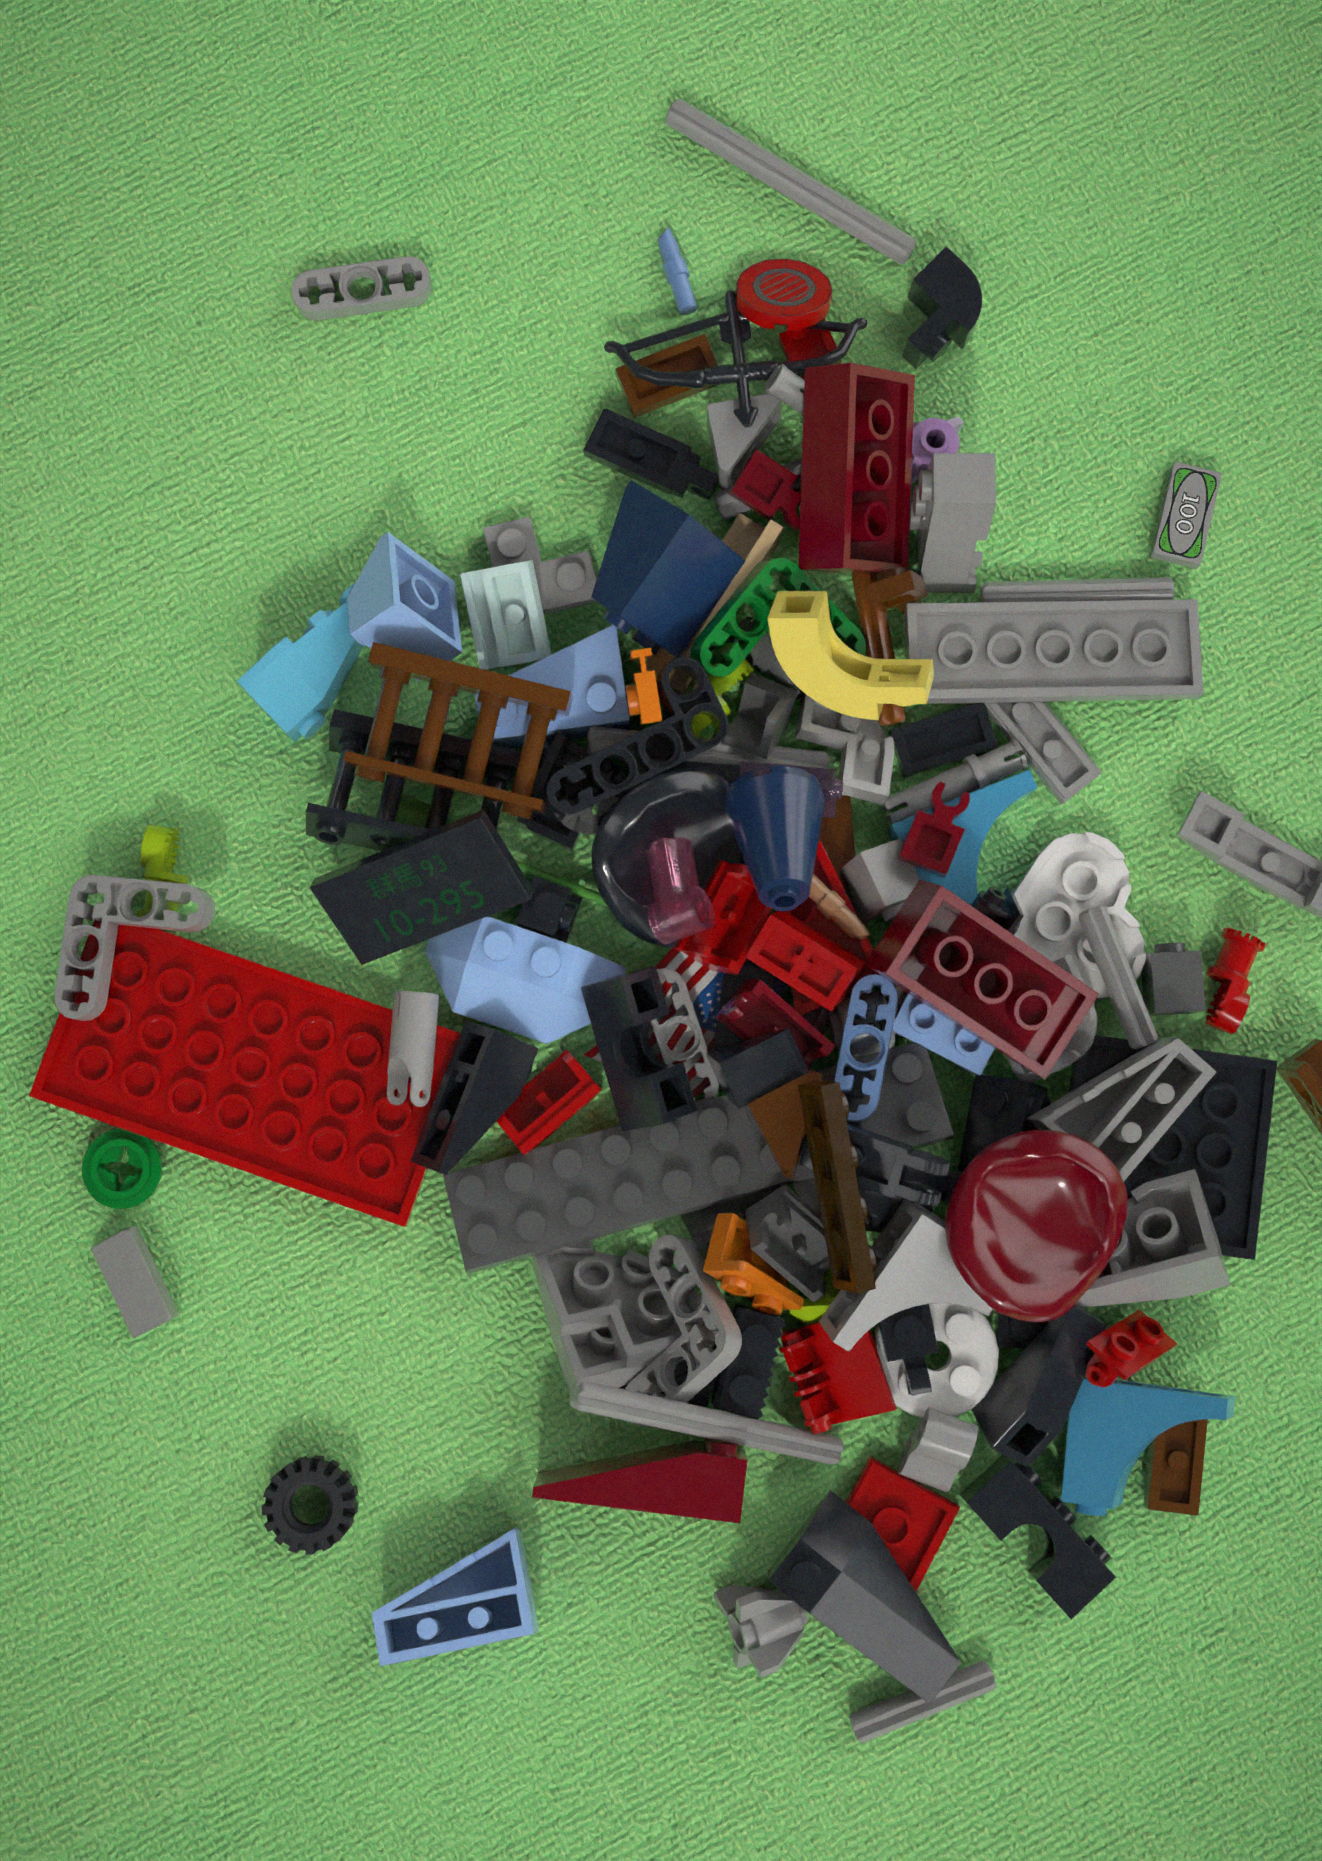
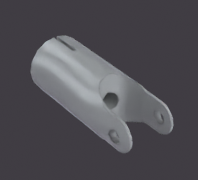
(412, 1046)

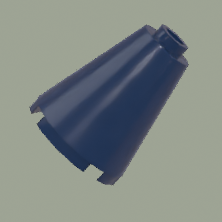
(777, 831)

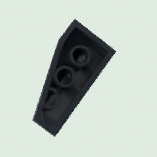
(857, 1590)

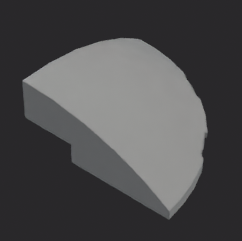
(605, 1313)

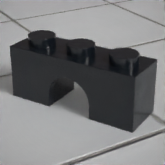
(640, 1084)
(1070, 1568)

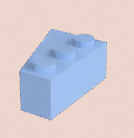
(592, 675)

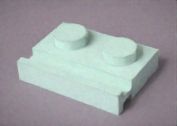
(506, 615)

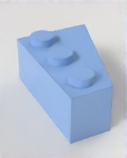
(462, 1607)

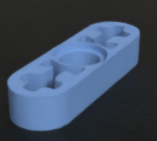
(884, 1013)

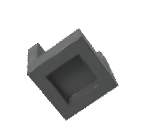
(761, 716)

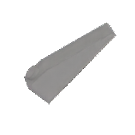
(1164, 1247)

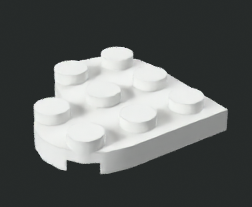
(1063, 883)

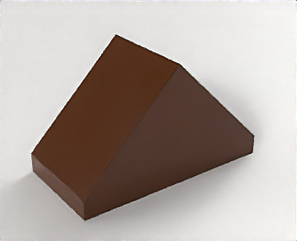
(782, 1122)

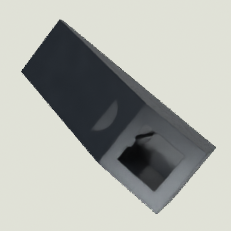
(1039, 1388)

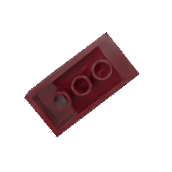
(982, 977)
(674, 1479)

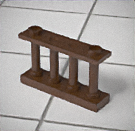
(445, 681)

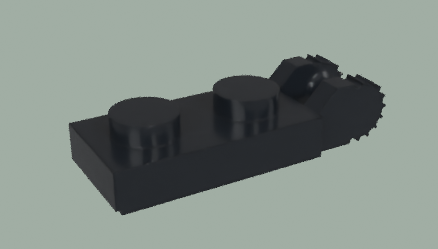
(884, 1166)

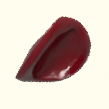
(1035, 1222)

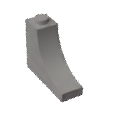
(909, 1272)

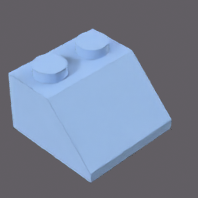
(404, 603)

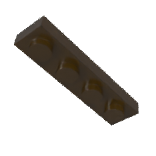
(836, 1184)

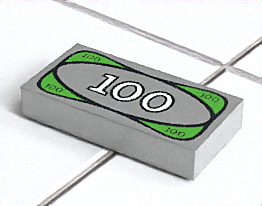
(1185, 515)

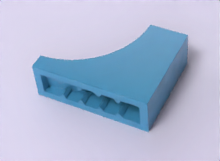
(977, 819)
(1115, 1426)

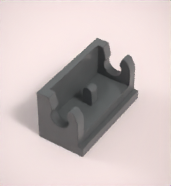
(790, 1240)

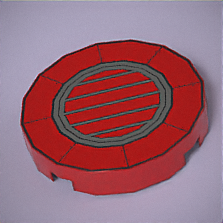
(783, 294)

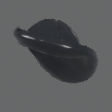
(664, 806)

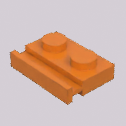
(643, 695)

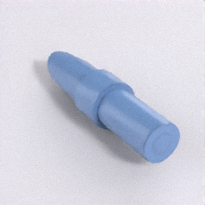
(676, 273)

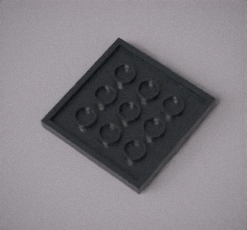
(1217, 1135)

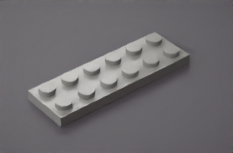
(1058, 650)

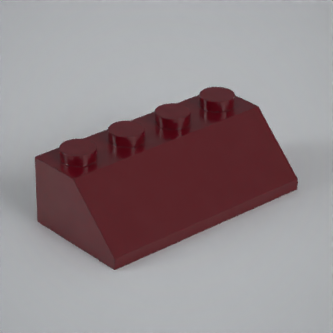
(856, 469)

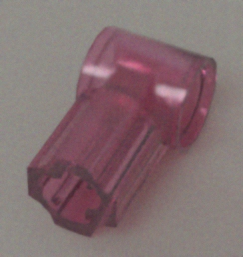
(679, 903)

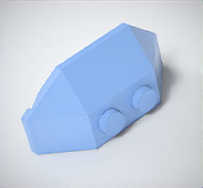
(516, 978)

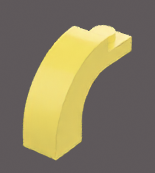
(831, 670)

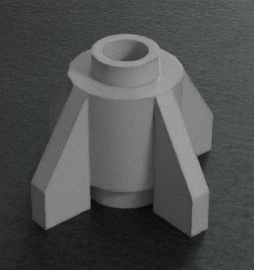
(762, 1625)

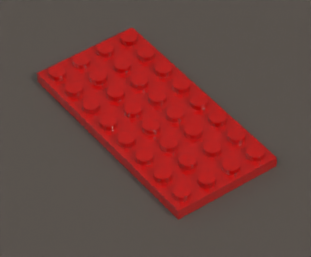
(244, 1071)

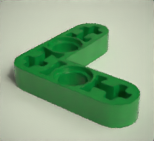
(757, 593)

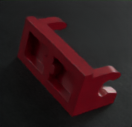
(759, 1011)

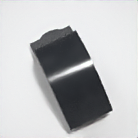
(951, 301)

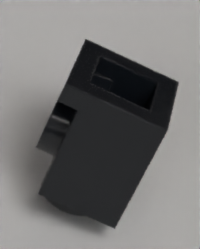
(549, 910)

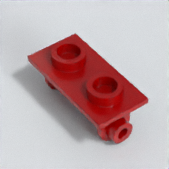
(1126, 1349)

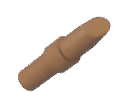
(834, 908)

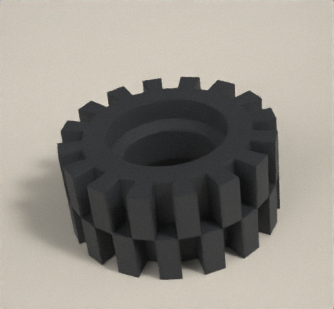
(279, 1504)

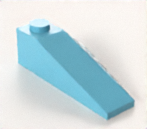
(302, 678)

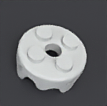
(966, 1374)

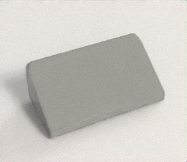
(135, 1281)

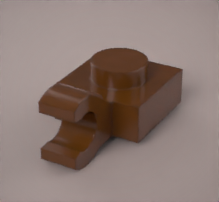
(895, 589)

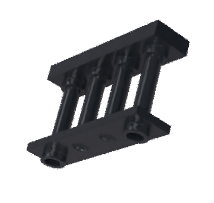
(351, 733)

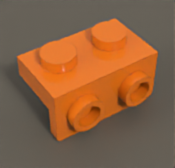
(745, 1272)

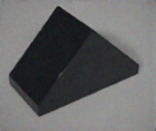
(757, 1066)

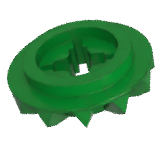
(105, 1185)

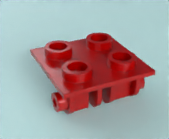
(835, 1381)

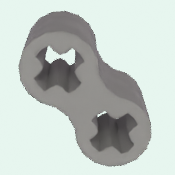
(938, 1449)

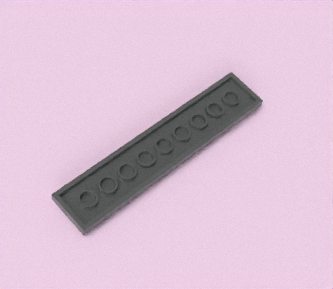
(663, 1170)

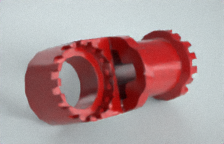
(1232, 972)

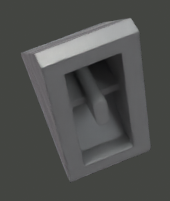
(734, 443)

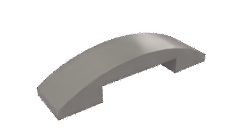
(1253, 853)

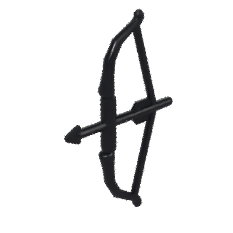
(734, 331)

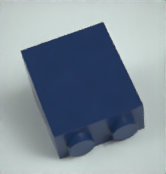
(661, 572)

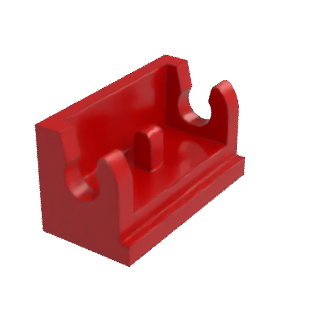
(736, 923)
(805, 959)
(548, 1102)

